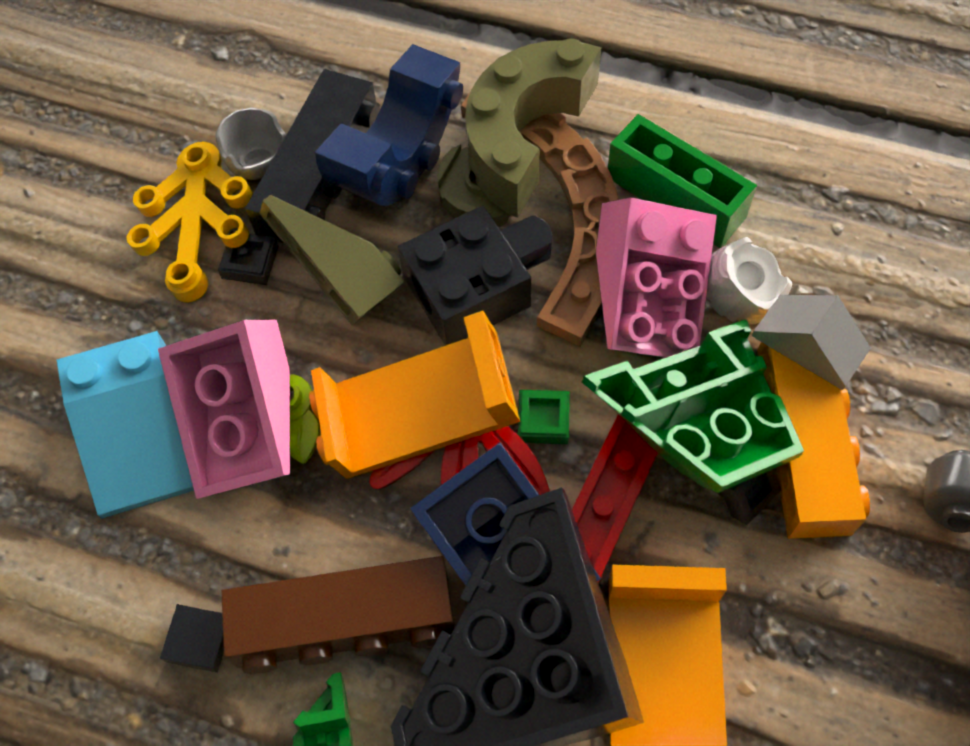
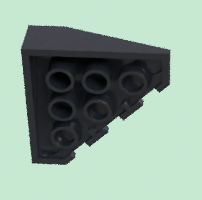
(531, 649)

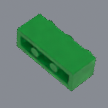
(676, 174)

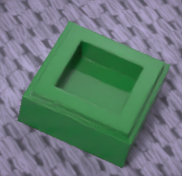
(544, 416)

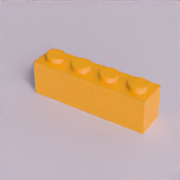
(822, 485)

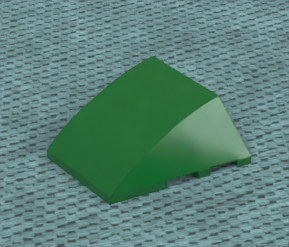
(705, 409)

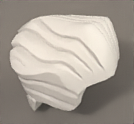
(745, 281)

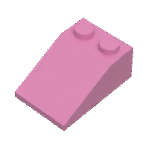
(231, 404)

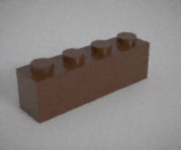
(336, 614)

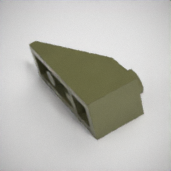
(341, 263)

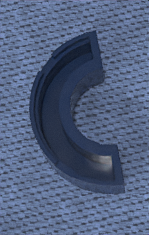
(404, 136)

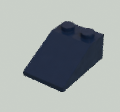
(468, 508)

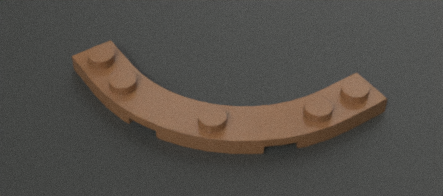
(587, 185)

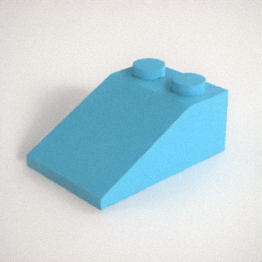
(124, 424)

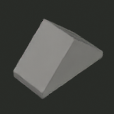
(816, 335)

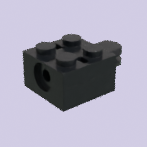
(474, 269)

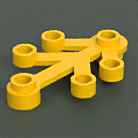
(196, 167)

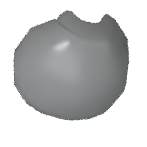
(249, 141)

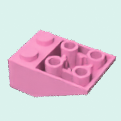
(653, 275)

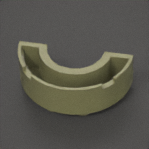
(511, 93)

